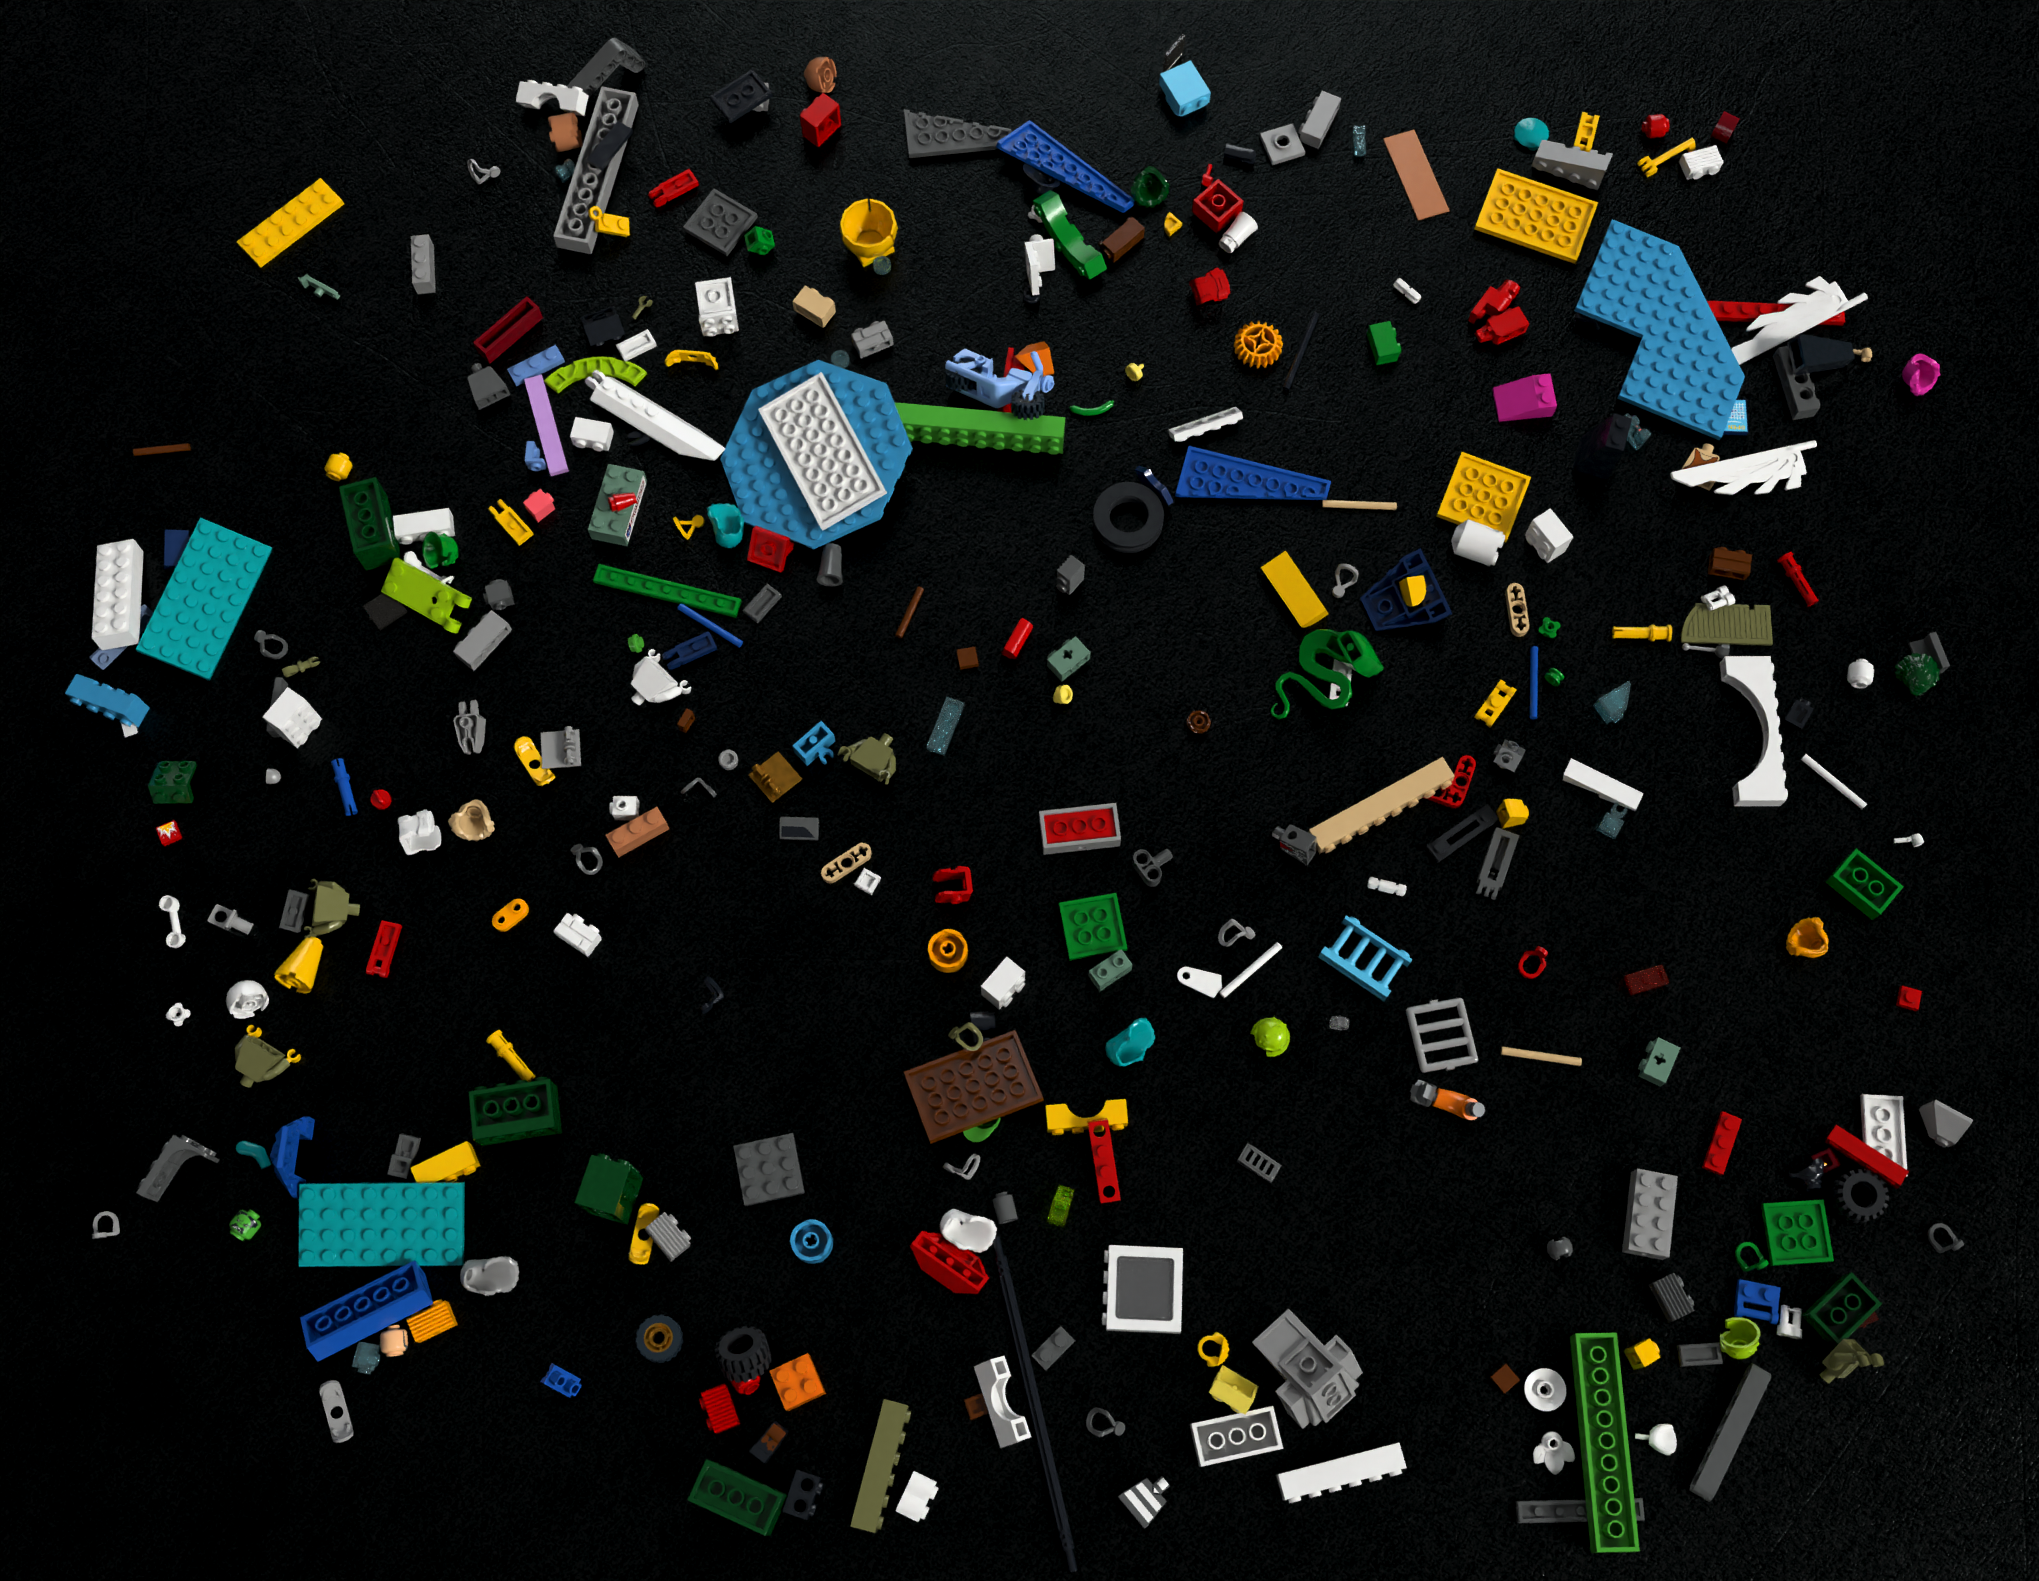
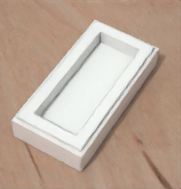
(636, 345)

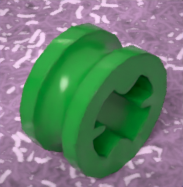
(1554, 676)

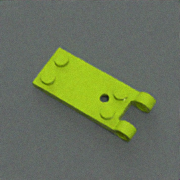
(418, 588)

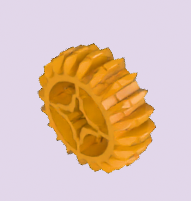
(1250, 337)

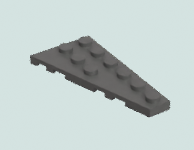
(948, 135)

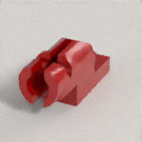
(1495, 301)

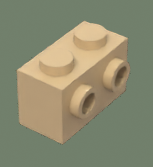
(814, 306)

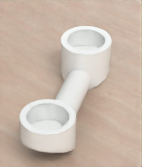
(171, 905)

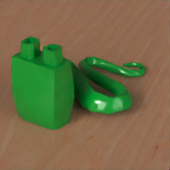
(1346, 647)

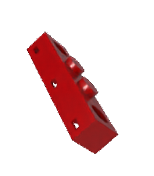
(1103, 1160)

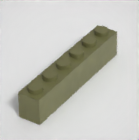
(879, 1466)

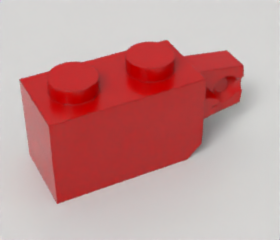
(1503, 327)

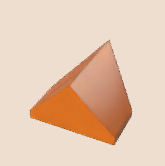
(1044, 354)

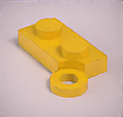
(609, 223)

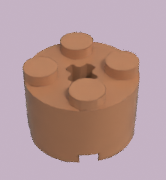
(565, 132)

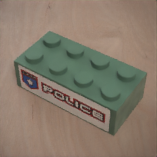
(617, 526)

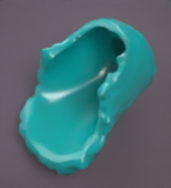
(727, 524)
(1131, 1043)

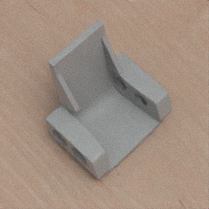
(1316, 1375)

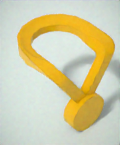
(697, 521)

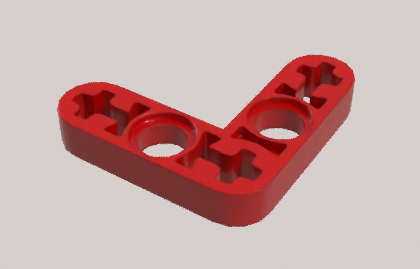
(1454, 789)

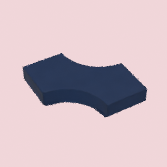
(1148, 479)

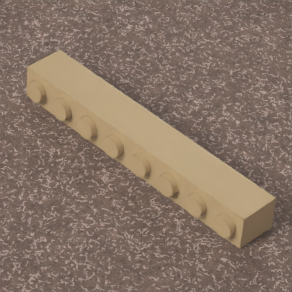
(1382, 804)

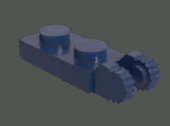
(690, 650)

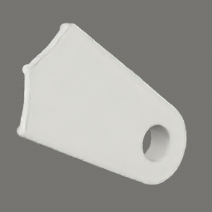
(1201, 981)

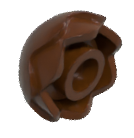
(1198, 716)

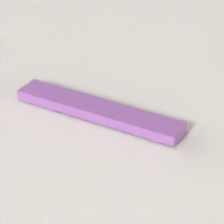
(546, 425)

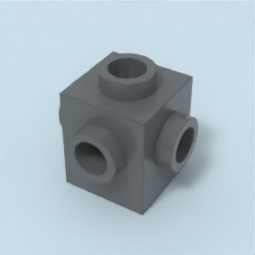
(1508, 755)

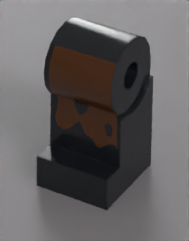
(769, 1442)

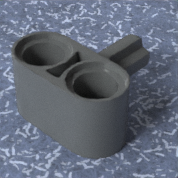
(1151, 866)

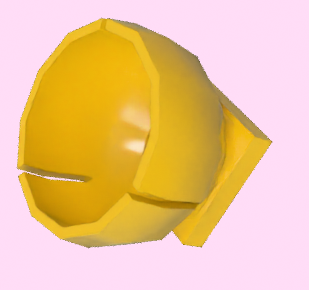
(868, 232)

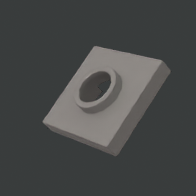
(1282, 153)

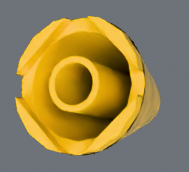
(301, 966)

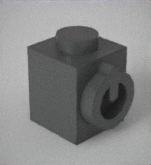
(498, 594)

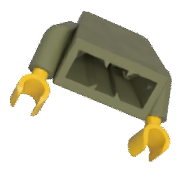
(260, 1060)

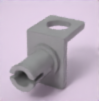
(231, 921)

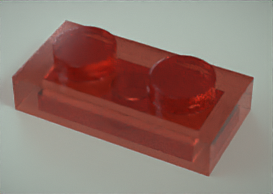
(1646, 980)

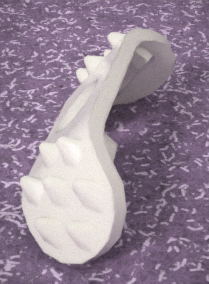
(411, 558)

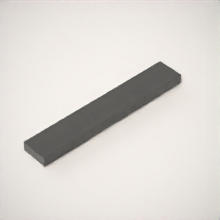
(1560, 1511)

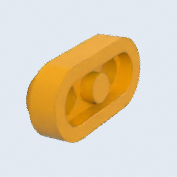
(511, 916)

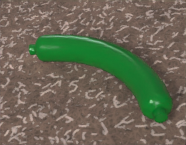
(1092, 411)

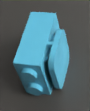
(1184, 89)

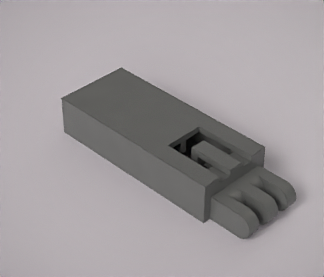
(1497, 858)

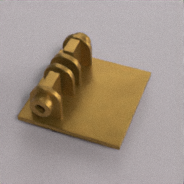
(774, 776)

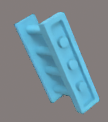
(1363, 977)

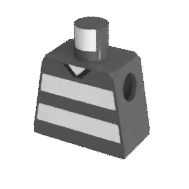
(1145, 1500)

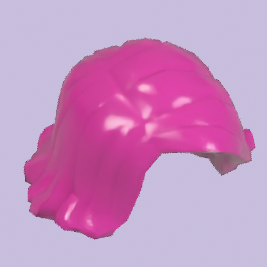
(1921, 374)

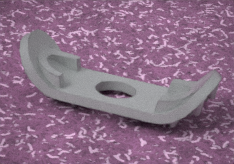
(333, 1396)

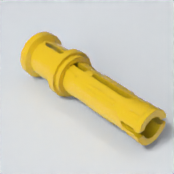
(1652, 632)
(506, 1051)

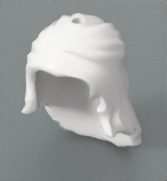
(968, 1230)

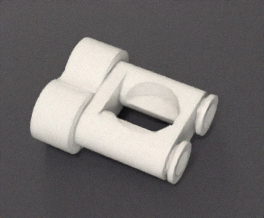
(1724, 596)
(1790, 1330)

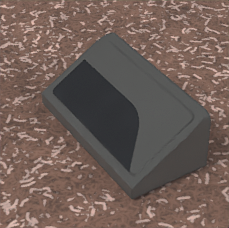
(799, 828)

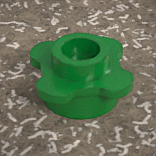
(1549, 632)

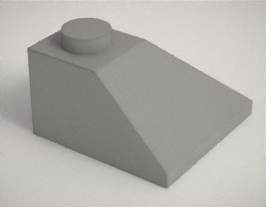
(1944, 1123)

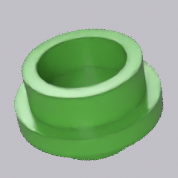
(635, 643)

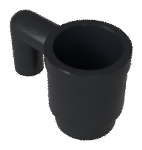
(982, 1021)

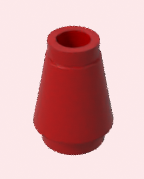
(621, 501)

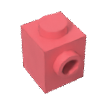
(539, 504)

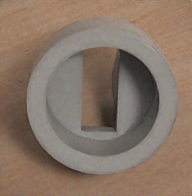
(272, 776)

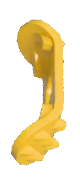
(682, 355)
(527, 752)
(640, 1249)

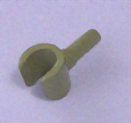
(641, 306)

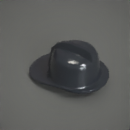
(1039, 180)

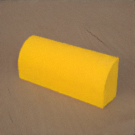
(1294, 590)

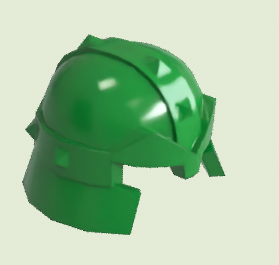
(439, 550)

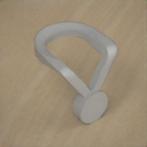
(493, 172)
(1338, 591)
(1248, 932)
(950, 1168)
(116, 1230)

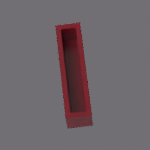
(508, 330)

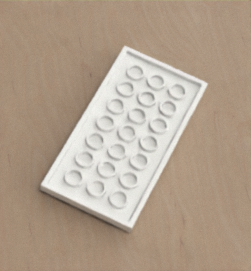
(822, 451)

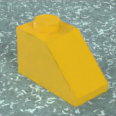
(1512, 813)
(1642, 1354)

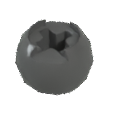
(1559, 1248)

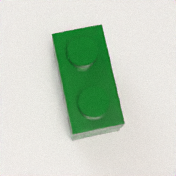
(1383, 342)

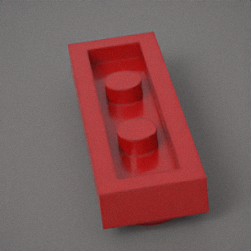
(1721, 1143)

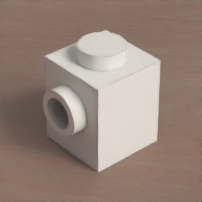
(624, 807)

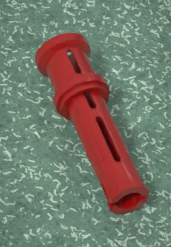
(1794, 570)

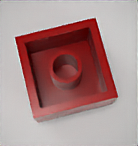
(820, 119)
(1217, 206)

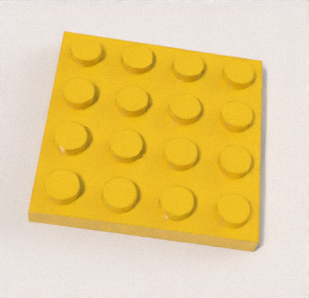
(1483, 494)

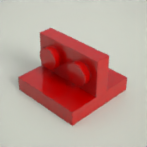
(769, 548)

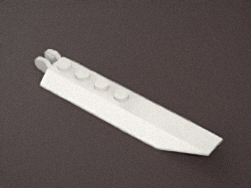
(651, 418)

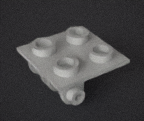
(560, 748)

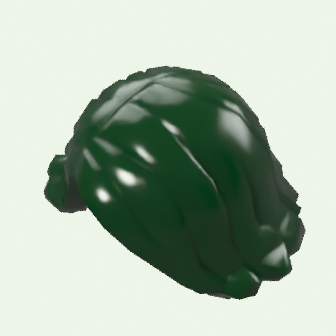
(1149, 188)
(1917, 673)

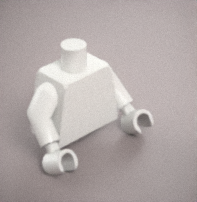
(654, 682)

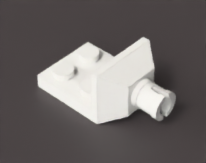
(1038, 259)

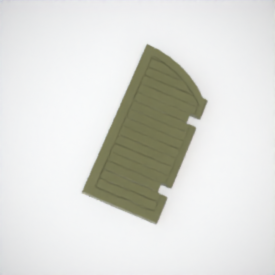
(1728, 625)

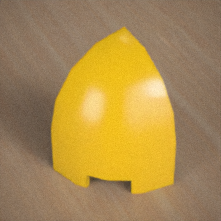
(1413, 590)

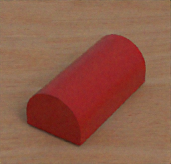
(1017, 639)

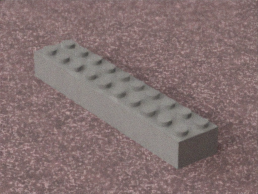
(589, 184)

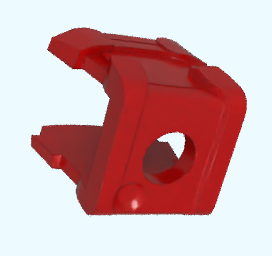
(1211, 287)
(954, 897)

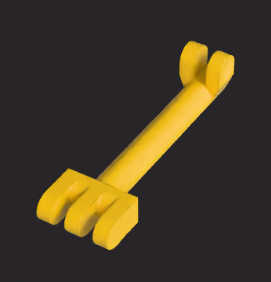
(1651, 164)

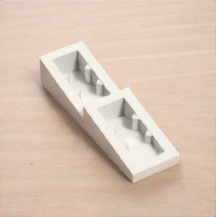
(1599, 783)

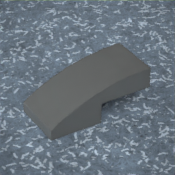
(404, 1156)

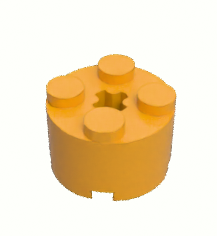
(940, 943)

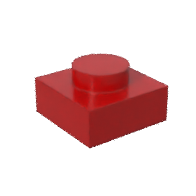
(1909, 998)

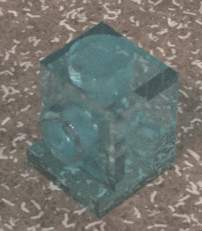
(366, 1357)

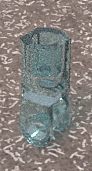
(1359, 140)

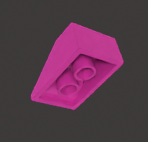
(1525, 398)

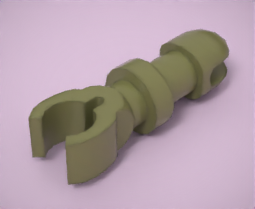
(300, 666)

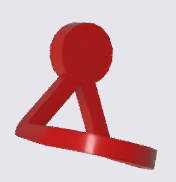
(1539, 951)

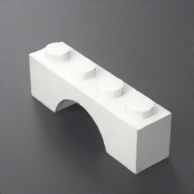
(534, 95)
(1007, 1425)

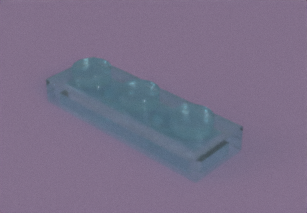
(945, 726)

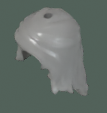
(490, 1275)

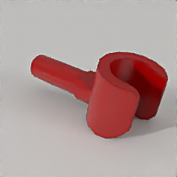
(1207, 179)

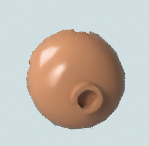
(820, 74)

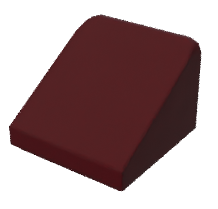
(1829, 1157)

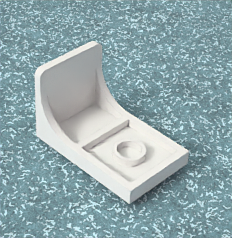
(716, 307)

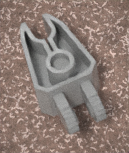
(470, 728)

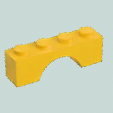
(1061, 1119)

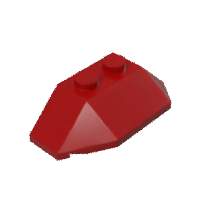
(952, 1267)

